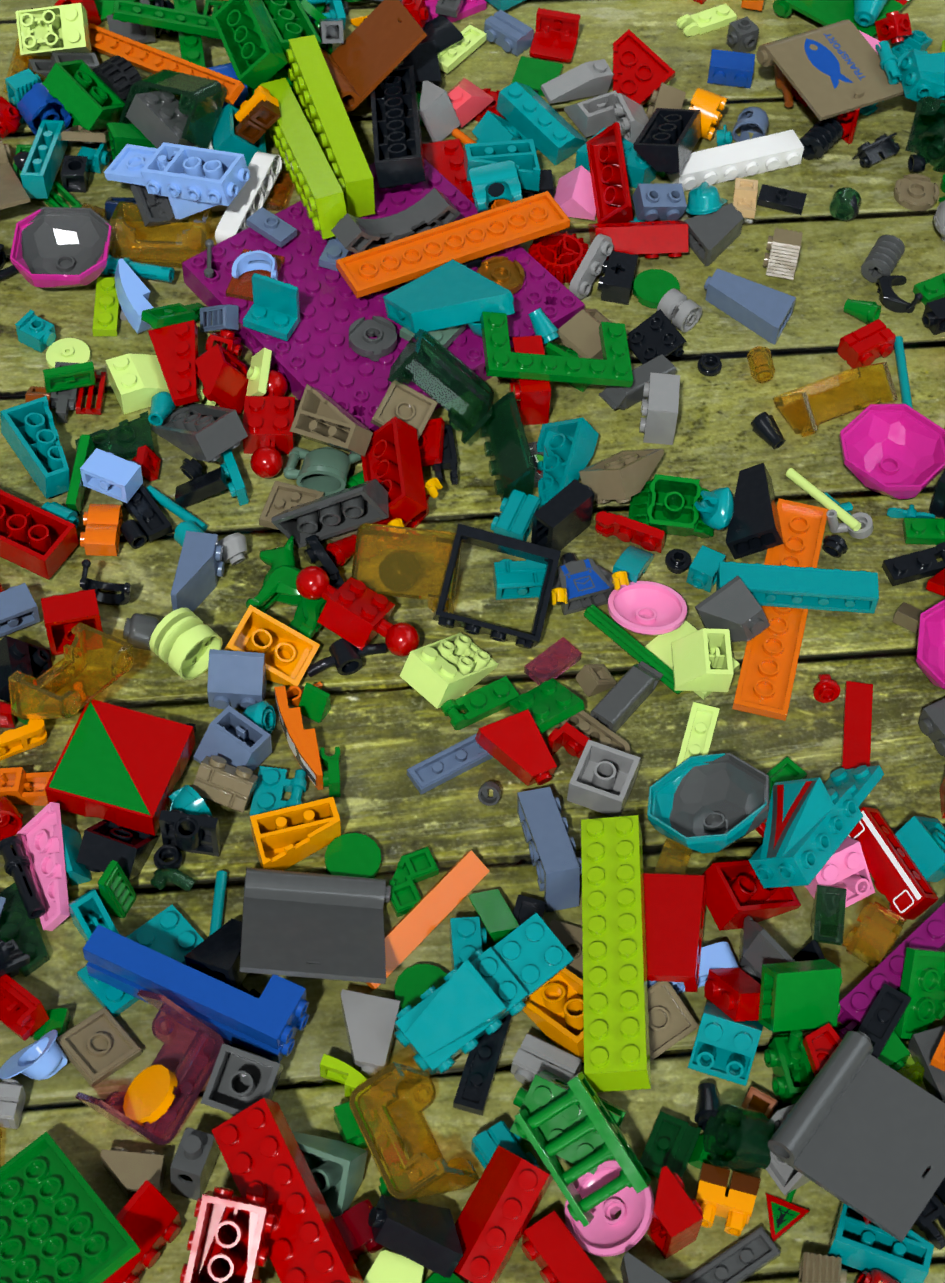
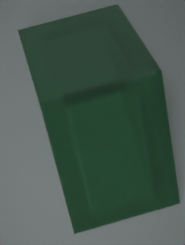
(828, 915)

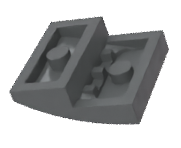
(153, 208)

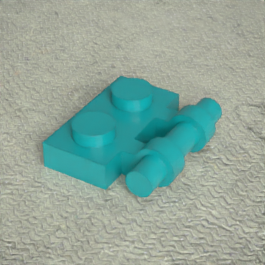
(271, 788)

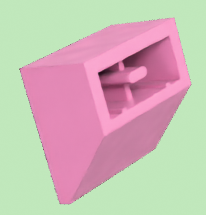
(847, 871)

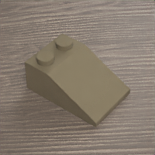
(620, 474)

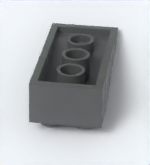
(202, 430)

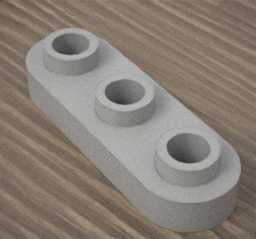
(591, 266)

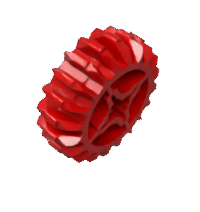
(559, 254)

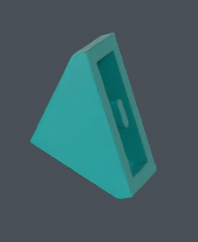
(88, 913)

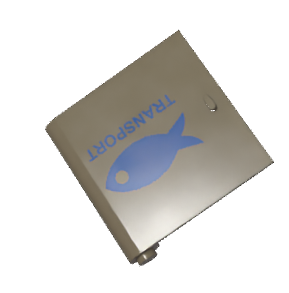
(831, 69)

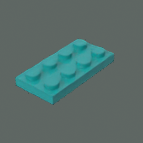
(165, 933)

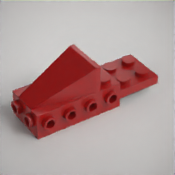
(228, 1238)

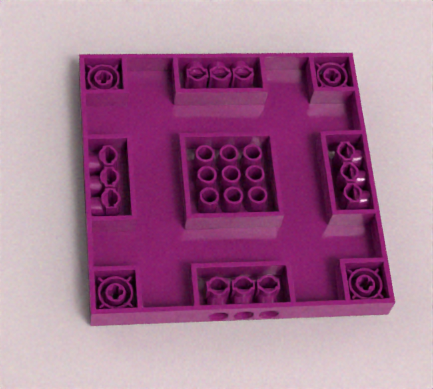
(320, 343)

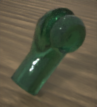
(174, 876)

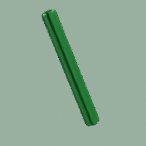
(629, 644)

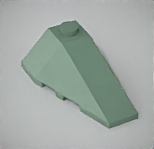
(335, 1167)

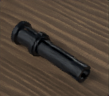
(18, 867)

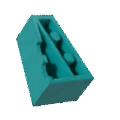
(519, 151)
(637, 168)
(872, 1248)

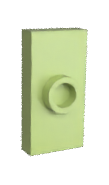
(259, 373)

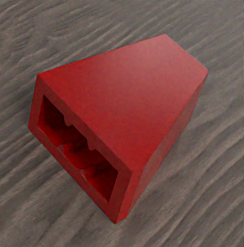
(519, 747)

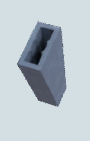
(750, 303)

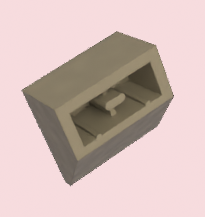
(582, 333)

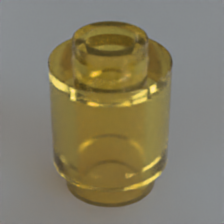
(761, 364)

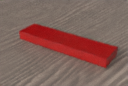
(857, 725)

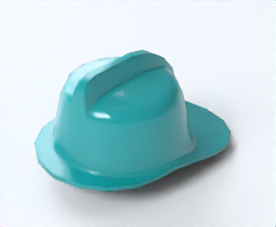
(704, 200)

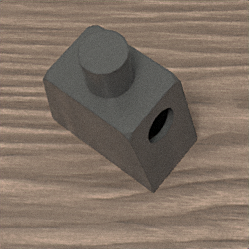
(196, 1159)

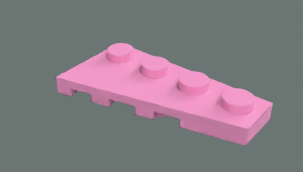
(44, 847)

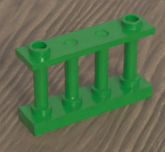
(613, 1148)

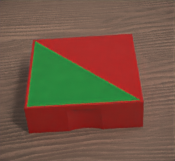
(121, 766)

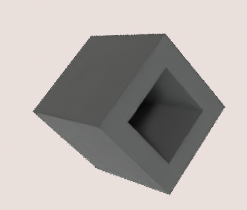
(331, 30)

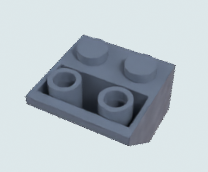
(235, 740)

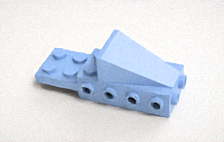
(185, 174)

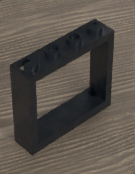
(508, 546)

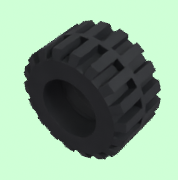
(118, 75)

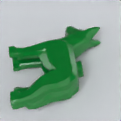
(281, 587)

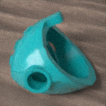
(188, 801)

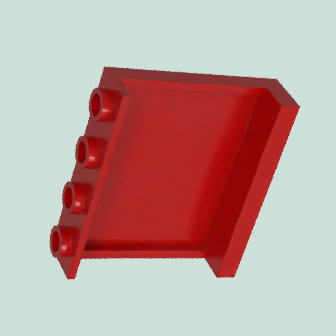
(674, 927)

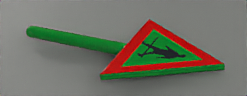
(783, 1214)

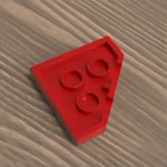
(637, 68)

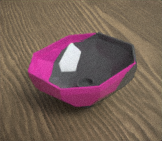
(61, 247)

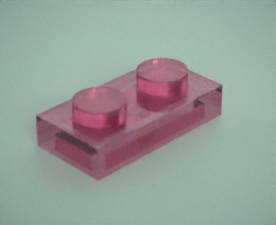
(552, 661)

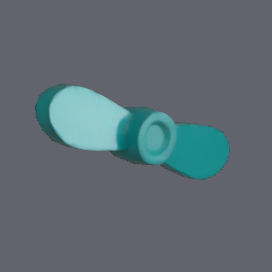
(909, 513)

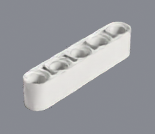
(263, 173)

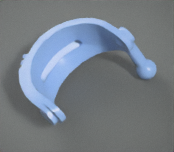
(255, 261)

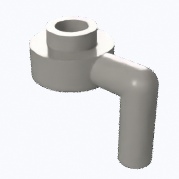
(863, 518)

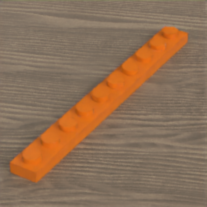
(155, 60)

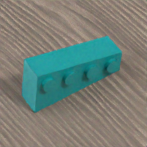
(37, 445)

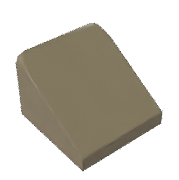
(907, 617)
(595, 679)

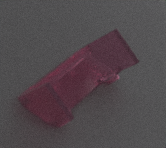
(187, 1051)

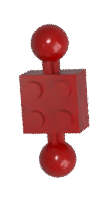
(268, 426)
(356, 612)

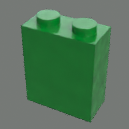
(799, 995)

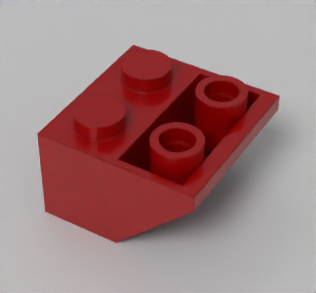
(223, 378)
(674, 1215)

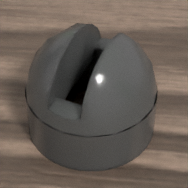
(483, 794)

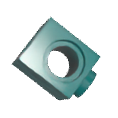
(704, 568)

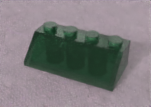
(508, 449)

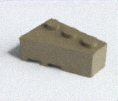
(328, 423)

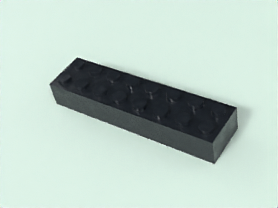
(397, 130)

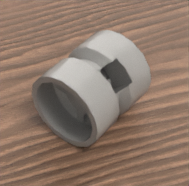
(679, 310)

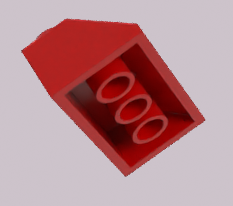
(645, 237)
(396, 464)
(498, 1215)
(151, 1224)

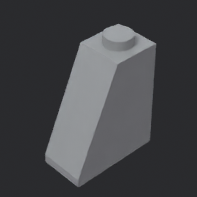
(369, 1029)

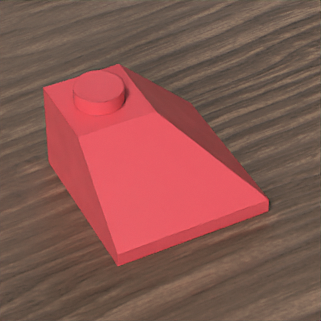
(468, 100)

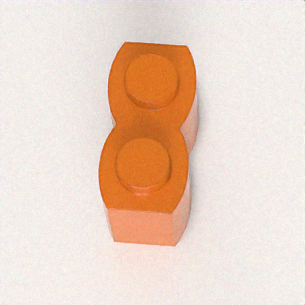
(102, 529)

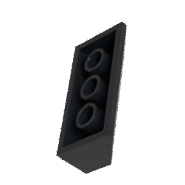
(669, 138)

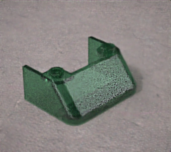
(199, 100)
(446, 381)

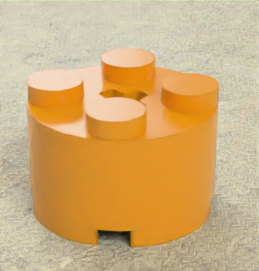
(710, 107)

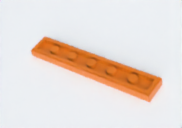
(431, 910)

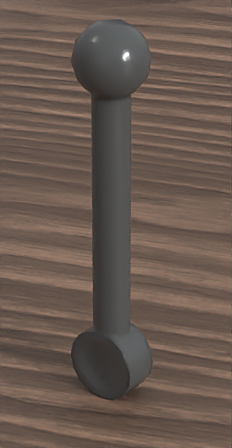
(209, 272)

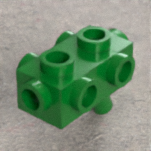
(789, 1065)

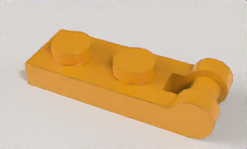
(22, 738)

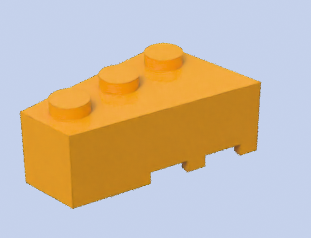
(294, 832)

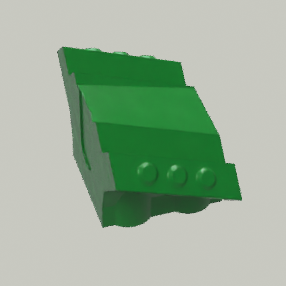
(669, 506)

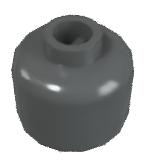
(139, 630)

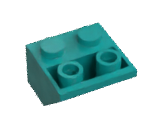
(725, 1046)

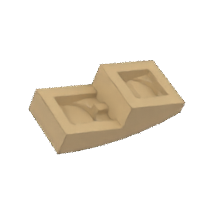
(745, 196)

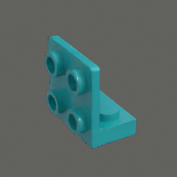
(274, 307)

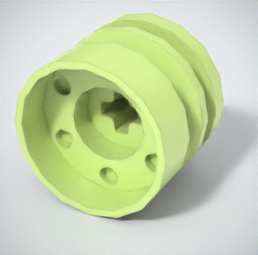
(184, 643)

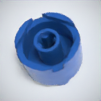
(39, 106)

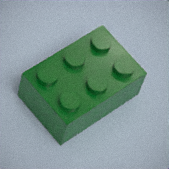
(83, 94)

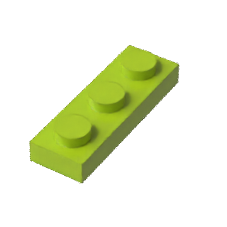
(106, 308)

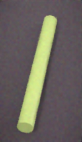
(823, 499)

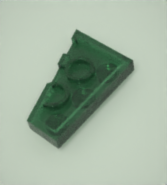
(125, 438)
(23, 930)

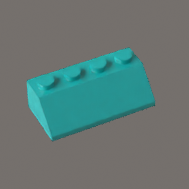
(539, 122)

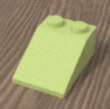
(135, 380)

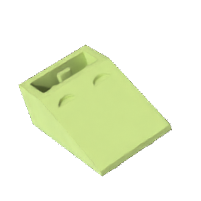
(53, 30)
(446, 668)

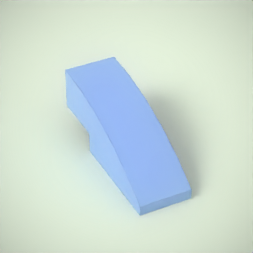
(132, 296)

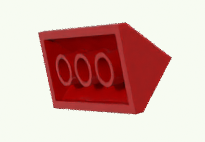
(609, 176)

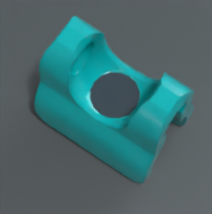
(493, 183)

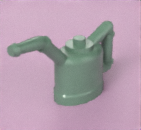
(321, 470)

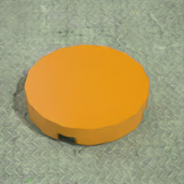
(150, 1094)

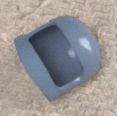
(753, 121)

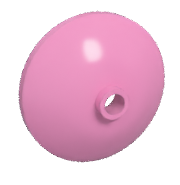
(647, 608)
(605, 1234)

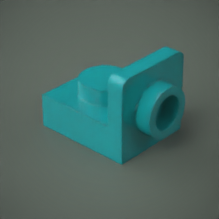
(96, 157)

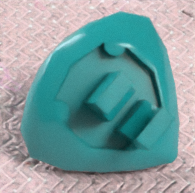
(716, 507)

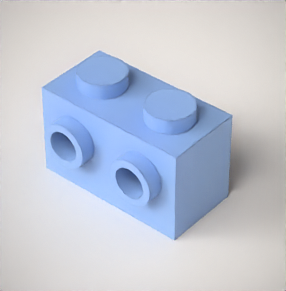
(111, 475)

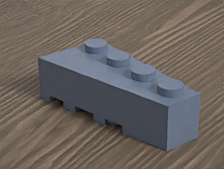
(550, 848)

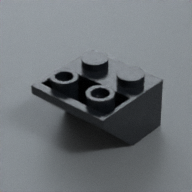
(22, 657)

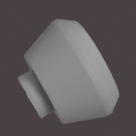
(234, 548)

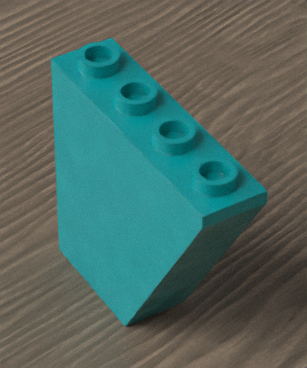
(446, 299)

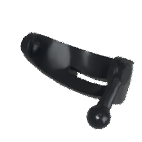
(890, 299)
(105, 598)

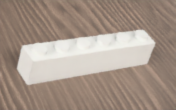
(740, 160)

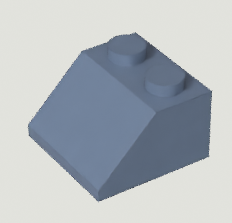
(236, 678)

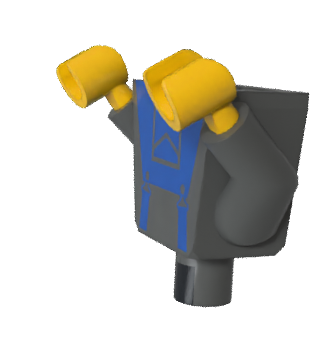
(583, 584)

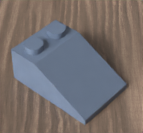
(197, 570)

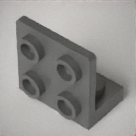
(132, 30)

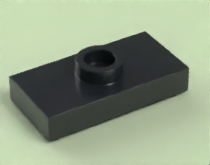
(781, 199)

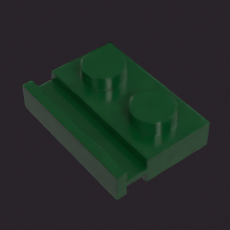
(670, 1145)

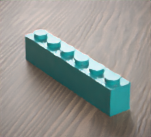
(805, 586)

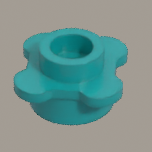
(723, 136)

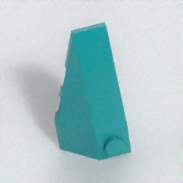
(569, 450)

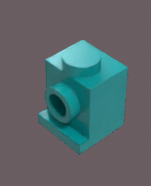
(35, 332)

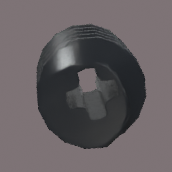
(821, 138)

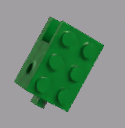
(544, 1091)

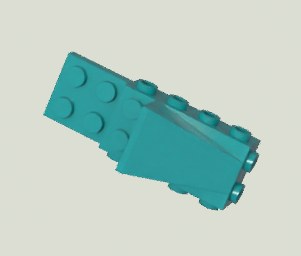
(923, 75)
(480, 995)

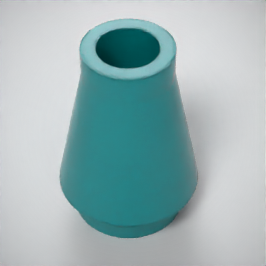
(543, 326)
(161, 408)

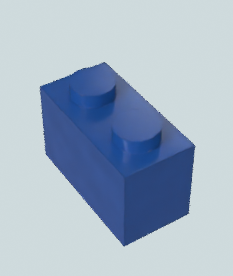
(731, 68)

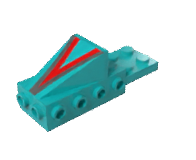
(809, 824)

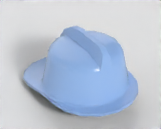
(37, 1060)

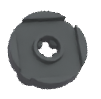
(372, 348)

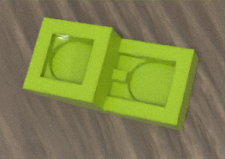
(340, 1072)

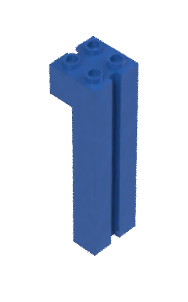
(256, 1024)

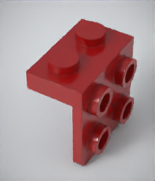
(555, 35)

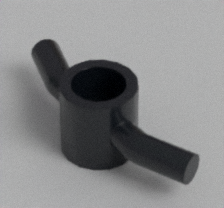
(345, 657)

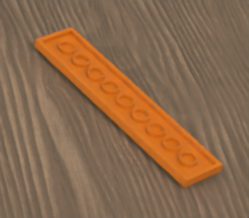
(457, 241)
(773, 654)

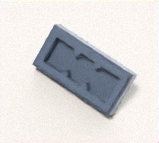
(271, 227)

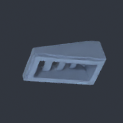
(219, 317)

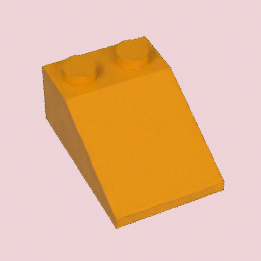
(285, 649)
(559, 1011)

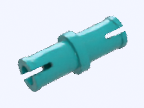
(889, 62)

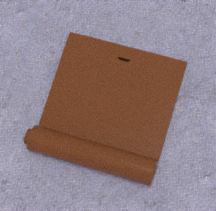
(373, 51)

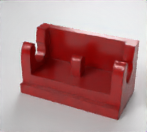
(20, 1009)

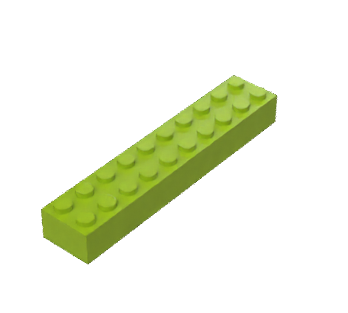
(330, 124)
(305, 161)
(614, 955)

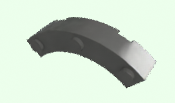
(363, 234)

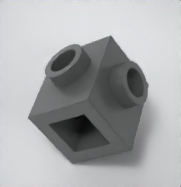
(742, 35)

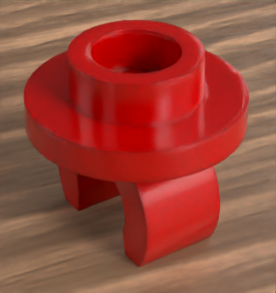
(826, 690)

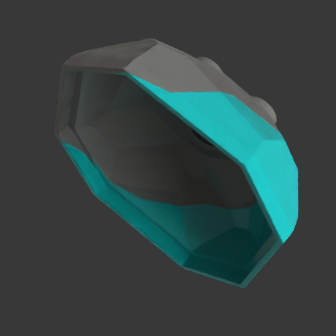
(709, 802)

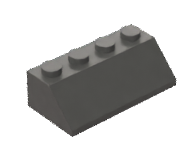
(334, 513)

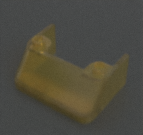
(835, 396)

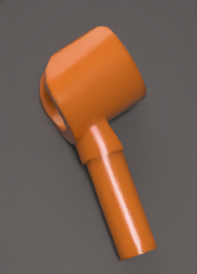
(295, 690)

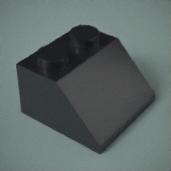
(112, 842)

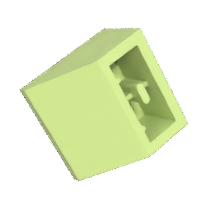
(703, 661)

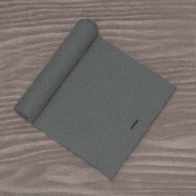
(314, 925)
(867, 1137)

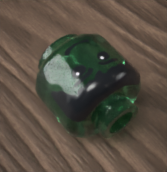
(845, 204)

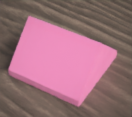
(576, 194)

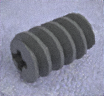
(882, 258)

